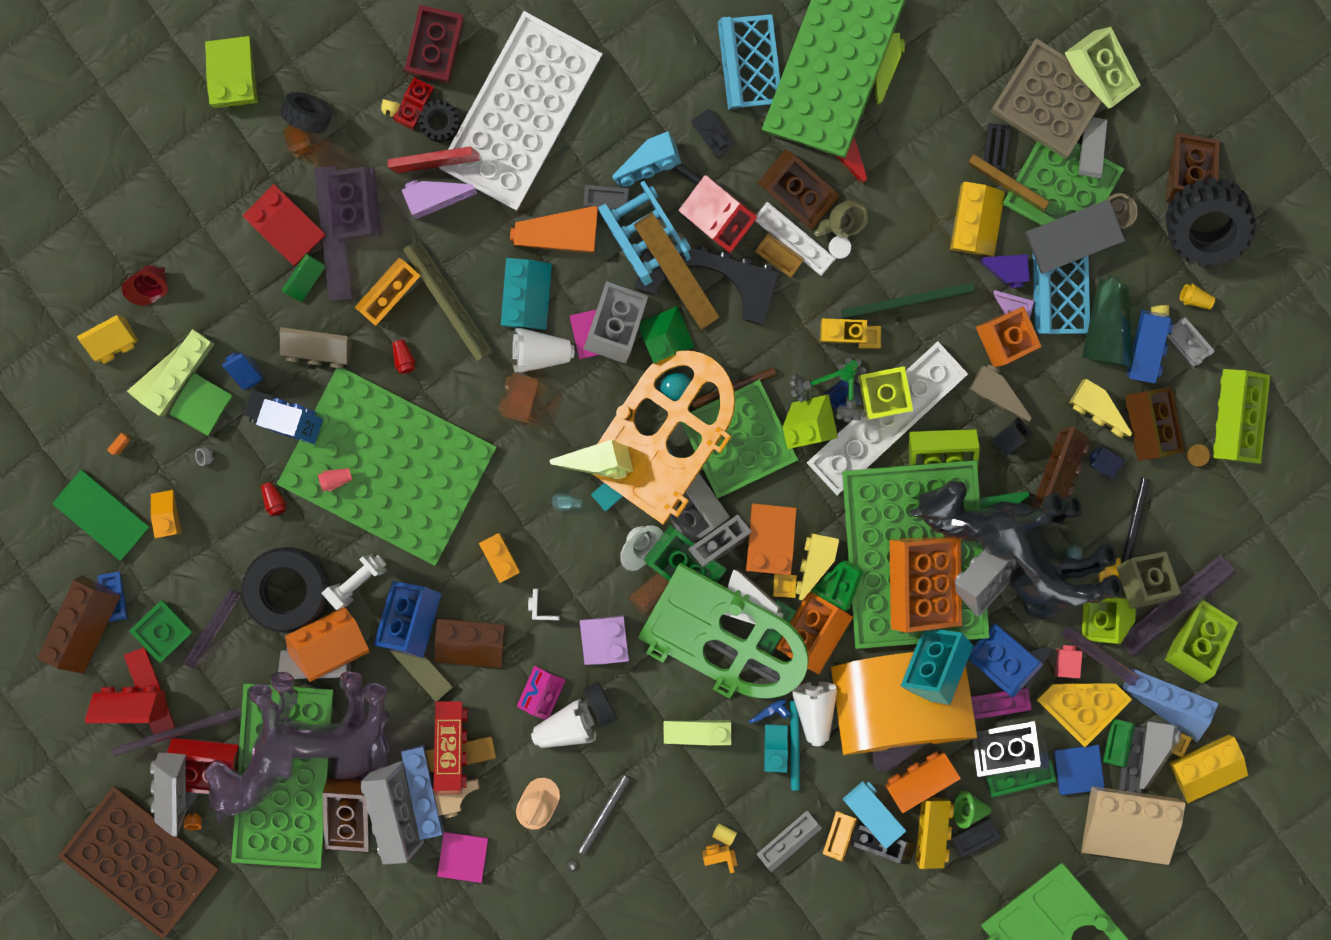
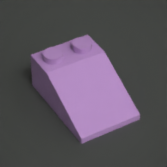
(432, 196)

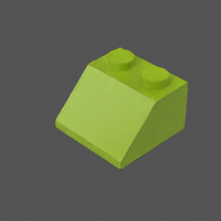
(809, 422)

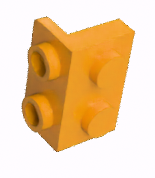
(716, 854)

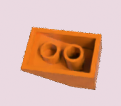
(771, 539)

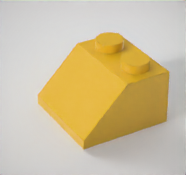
(108, 339)

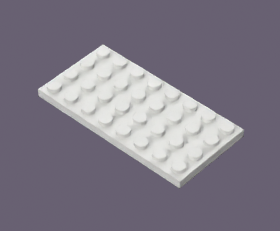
(522, 109)

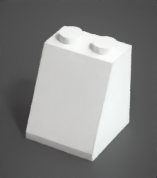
(741, 582)

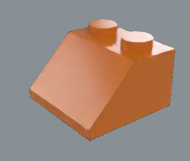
(1008, 337)

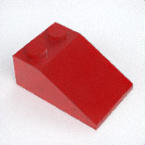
(284, 225)

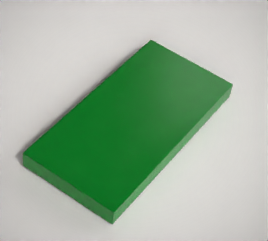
(101, 515)

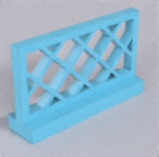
(731, 64)
(1042, 299)

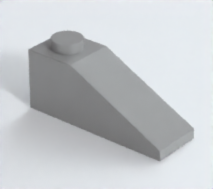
(720, 541)
(1159, 745)

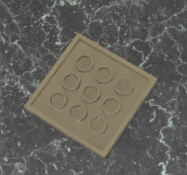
(1047, 100)

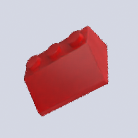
(126, 705)
(199, 756)

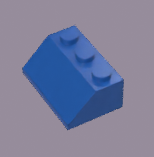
(407, 619)

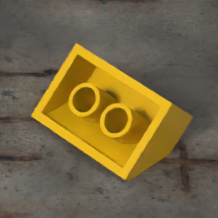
(977, 219)
(1209, 768)
(934, 833)

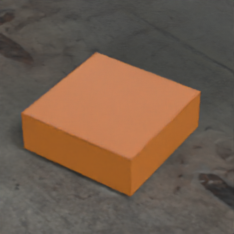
(119, 444)

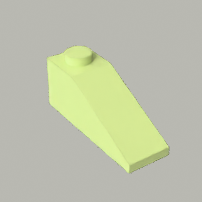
(698, 732)

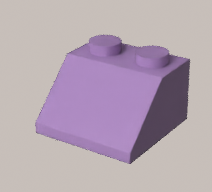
(604, 640)

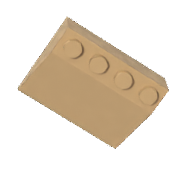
(1132, 825)

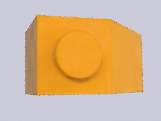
(164, 514)

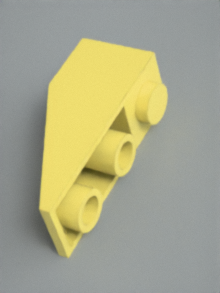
(1097, 403)
(819, 558)

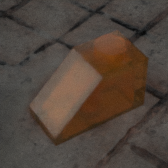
(298, 141)

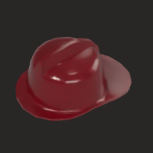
(145, 285)

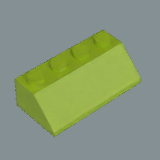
(1241, 416)

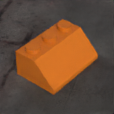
(820, 628)
(326, 644)
(922, 781)

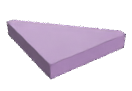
(1010, 302)

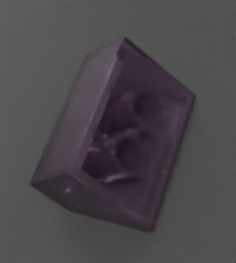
(352, 203)

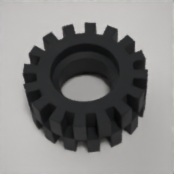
(439, 107)

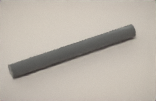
(604, 814)

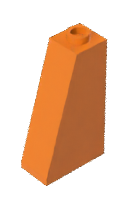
(562, 231)

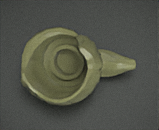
(845, 220)

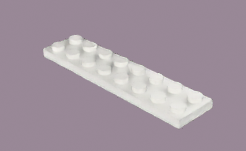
(866, 439)

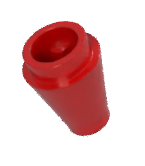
(403, 357)
(272, 499)

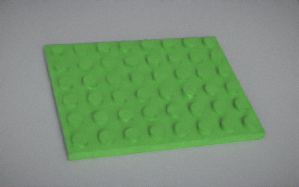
(404, 464)
(879, 511)

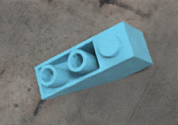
(652, 157)

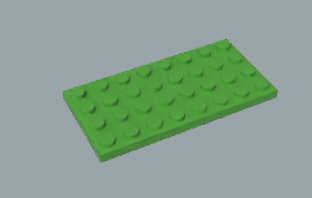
(832, 72)
(288, 822)

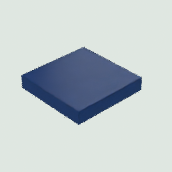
(1078, 769)

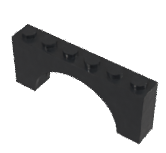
(752, 282)

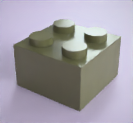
(1148, 580)

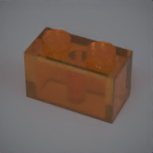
(519, 397)

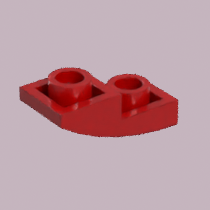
(414, 100)

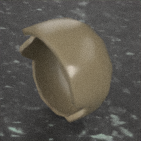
(1124, 209)

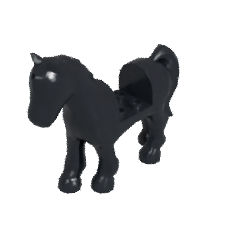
(1018, 530)

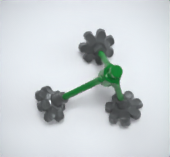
(848, 373)

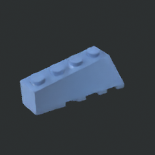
(1174, 704)

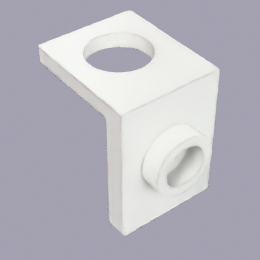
(533, 606)

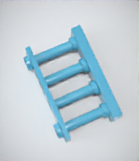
(623, 234)

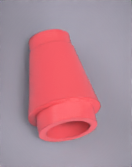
(333, 479)

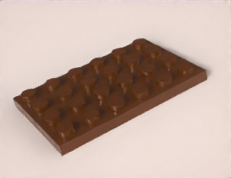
(138, 862)

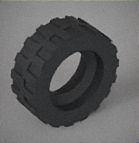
(306, 112)

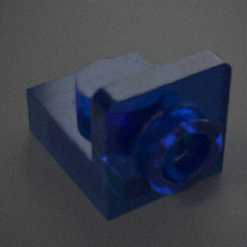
(1105, 462)

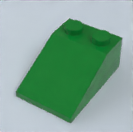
(672, 550)

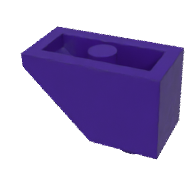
(1008, 269)

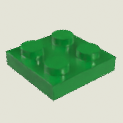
(161, 631)

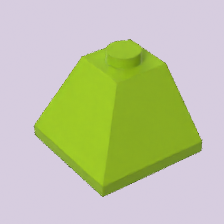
(1107, 620)

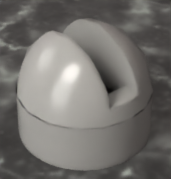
(204, 456)

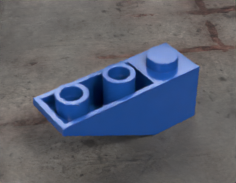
(243, 370)

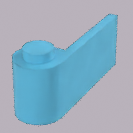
(874, 814)

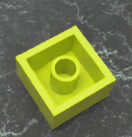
(885, 393)

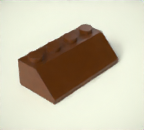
(79, 625)

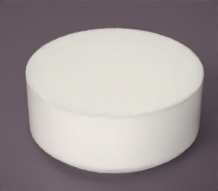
(839, 247)

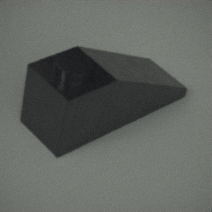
(900, 851)

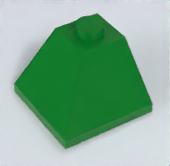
(665, 334)

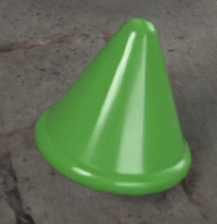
(968, 809)

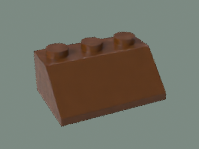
(1155, 423)
(469, 642)

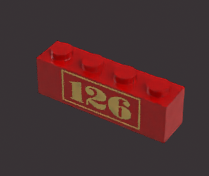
(449, 748)

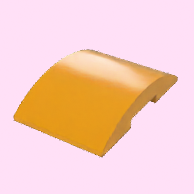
(882, 715)

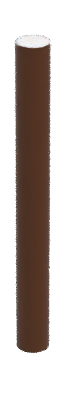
(738, 385)

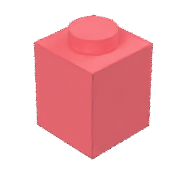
(1068, 662)

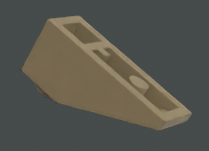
(996, 390)

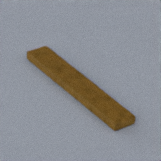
(676, 270)

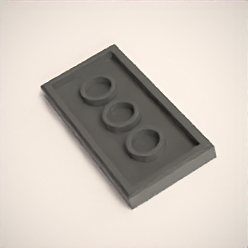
(1074, 236)

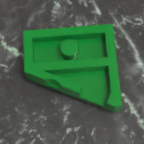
(840, 585)

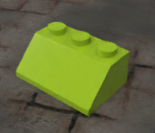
(943, 446)

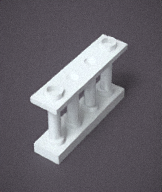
(341, 595)

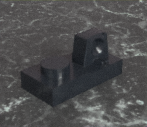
(712, 133)

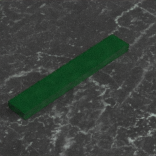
(907, 301)

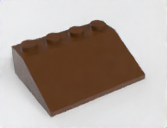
(1062, 464)

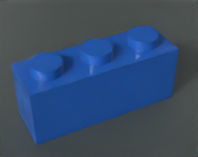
(1149, 346)

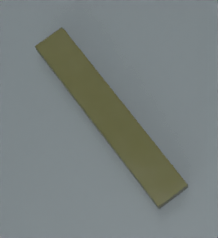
(448, 300)

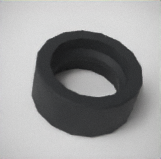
(600, 704)

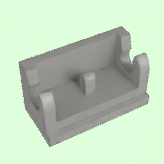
(1189, 342)

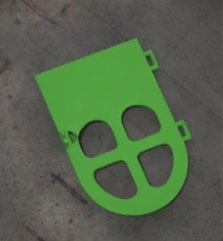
(690, 617)
(1051, 911)

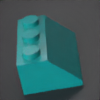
(526, 294)
(937, 665)

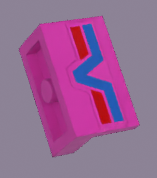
(541, 693)

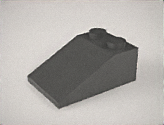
(1011, 750)

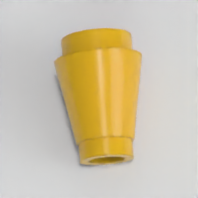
(1195, 296)

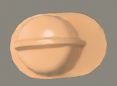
(538, 803)

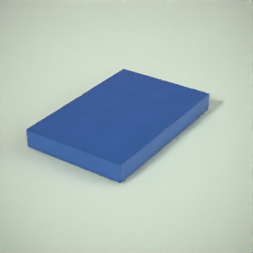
(1004, 660)

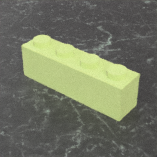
(168, 378)

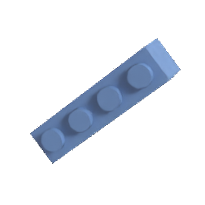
(421, 791)

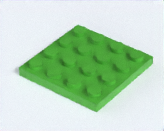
(1060, 184)
(755, 444)

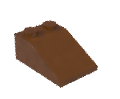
(1191, 160)
(798, 189)
(345, 816)

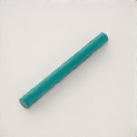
(795, 752)

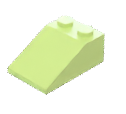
(1103, 66)
(603, 459)

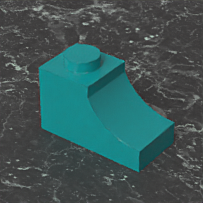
(775, 748)

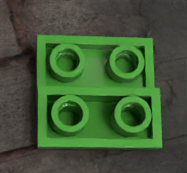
(200, 404)

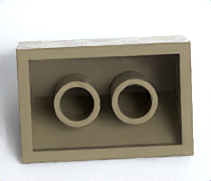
(315, 347)

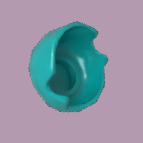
(674, 385)

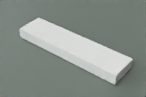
(792, 236)

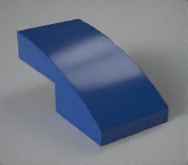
(114, 582)

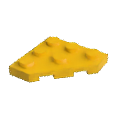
(1084, 707)

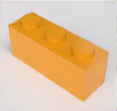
(387, 291)

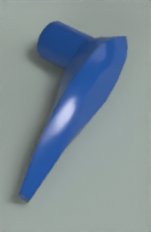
(772, 709)

